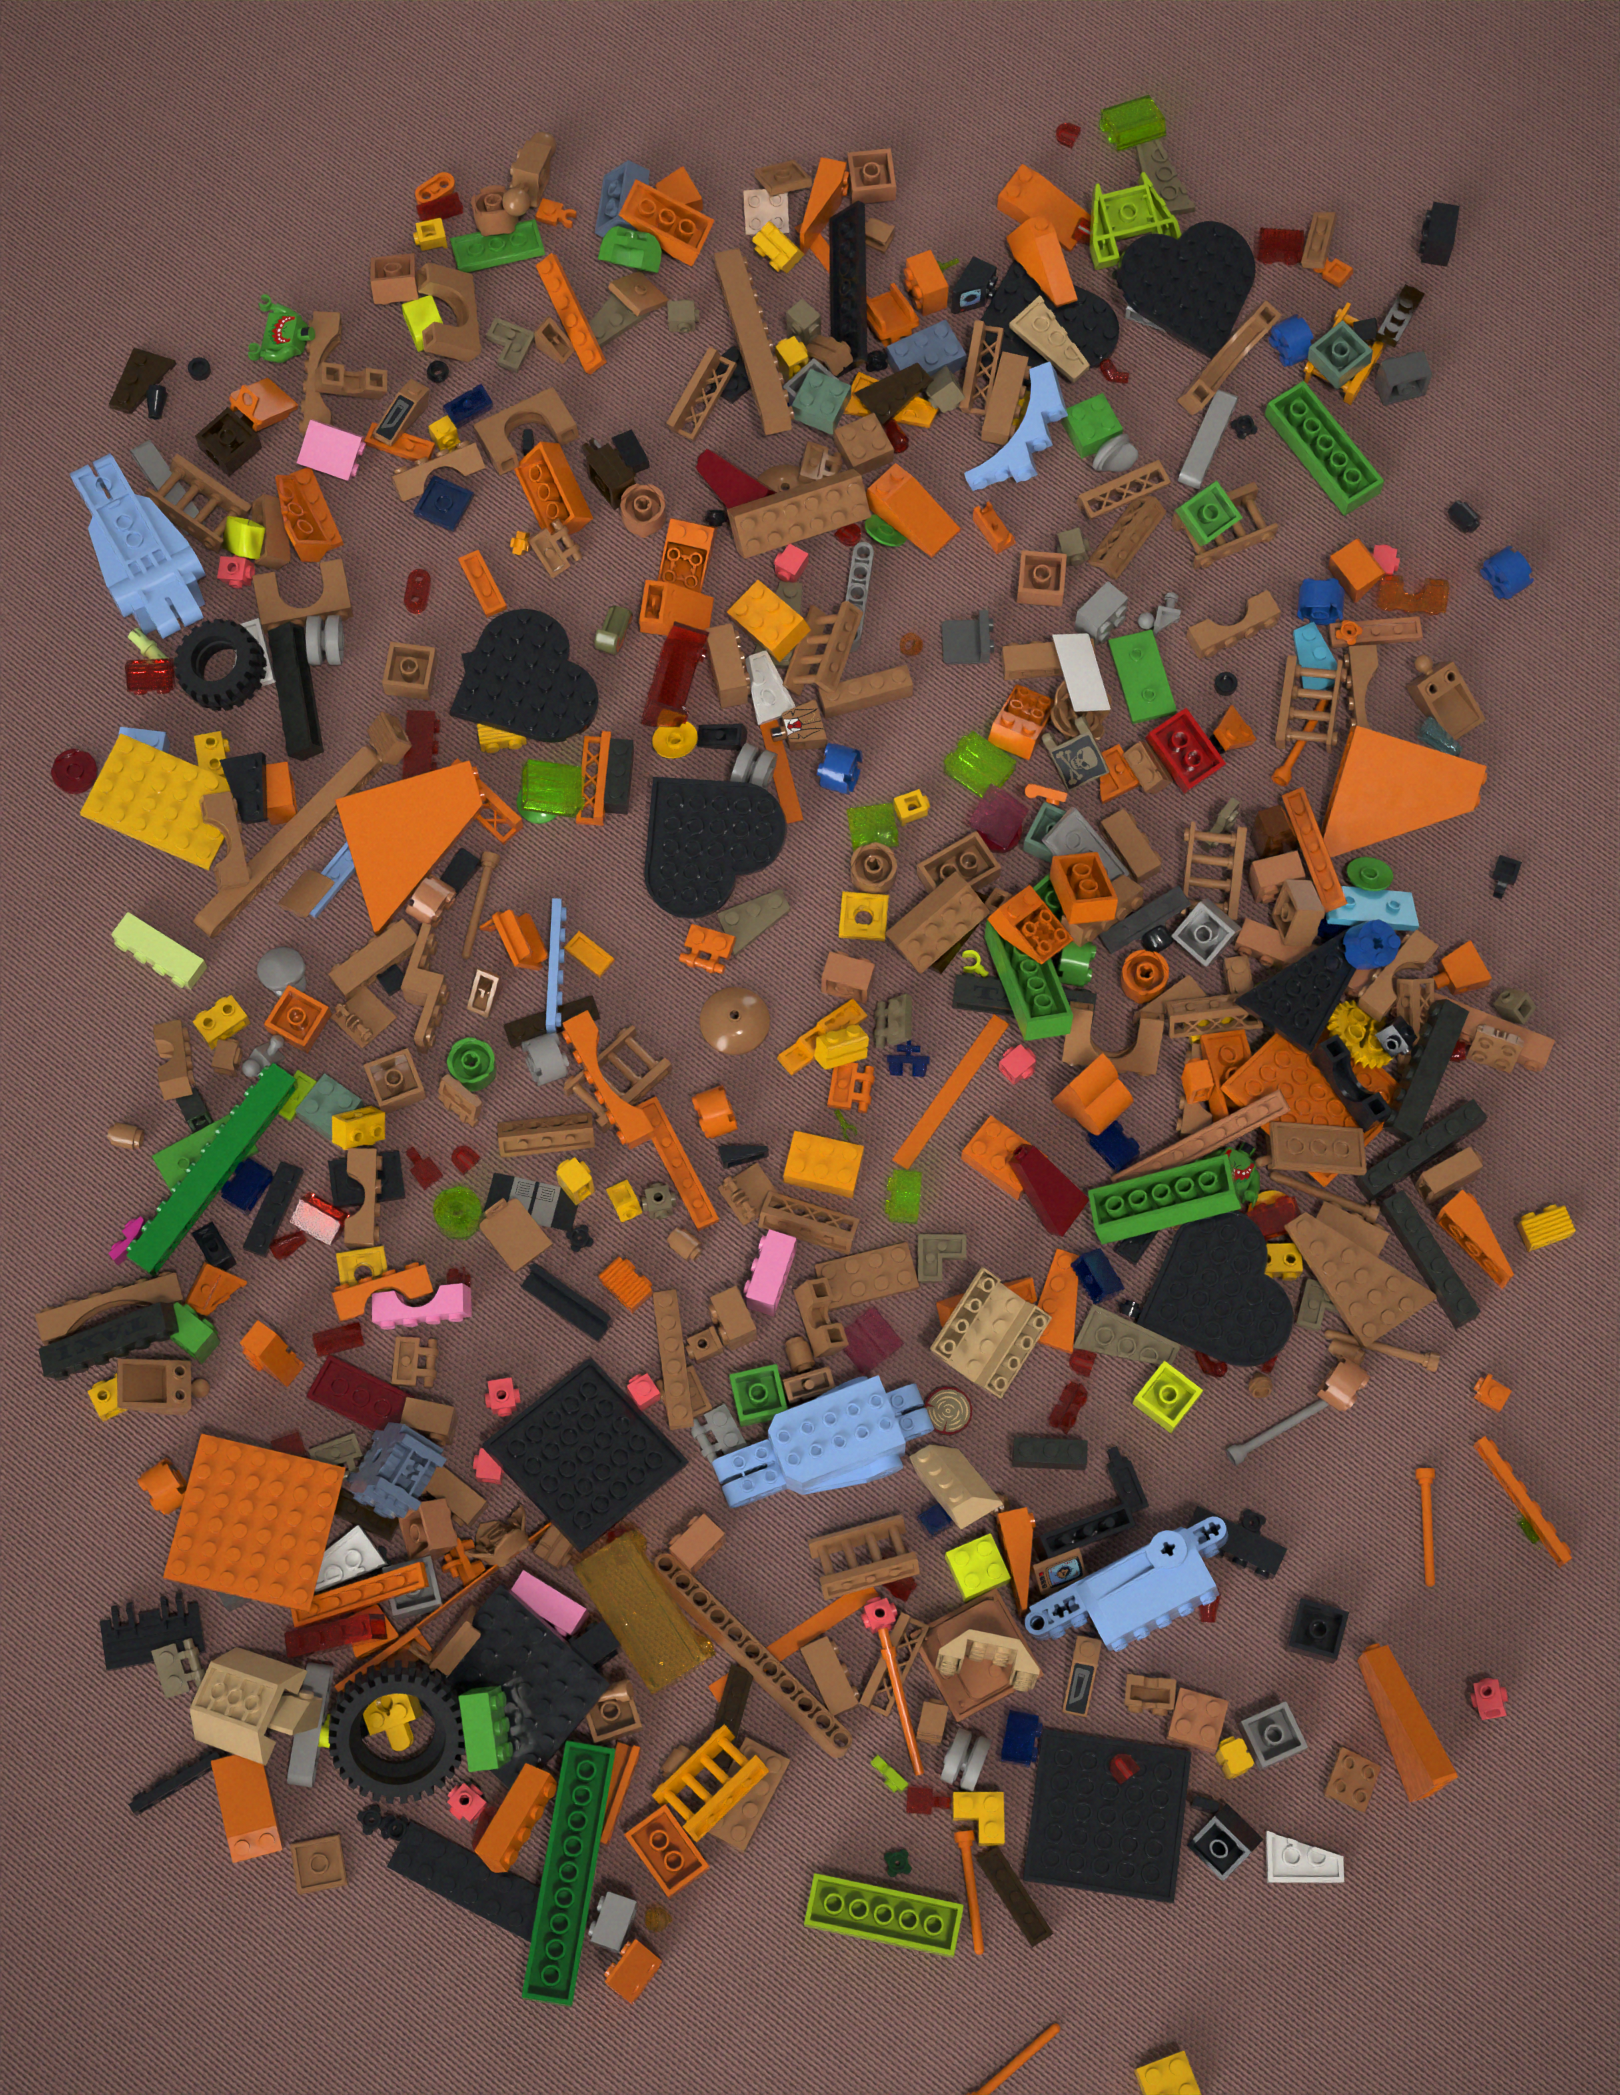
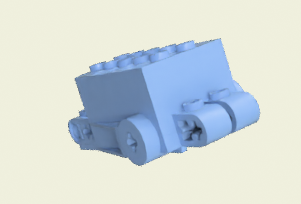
(140, 552)
(828, 1443)
(1137, 1590)

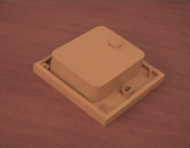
(978, 1682)

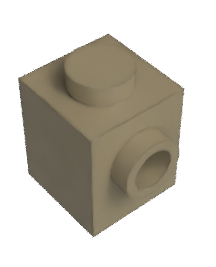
(682, 316)
(1075, 546)
(1515, 1005)

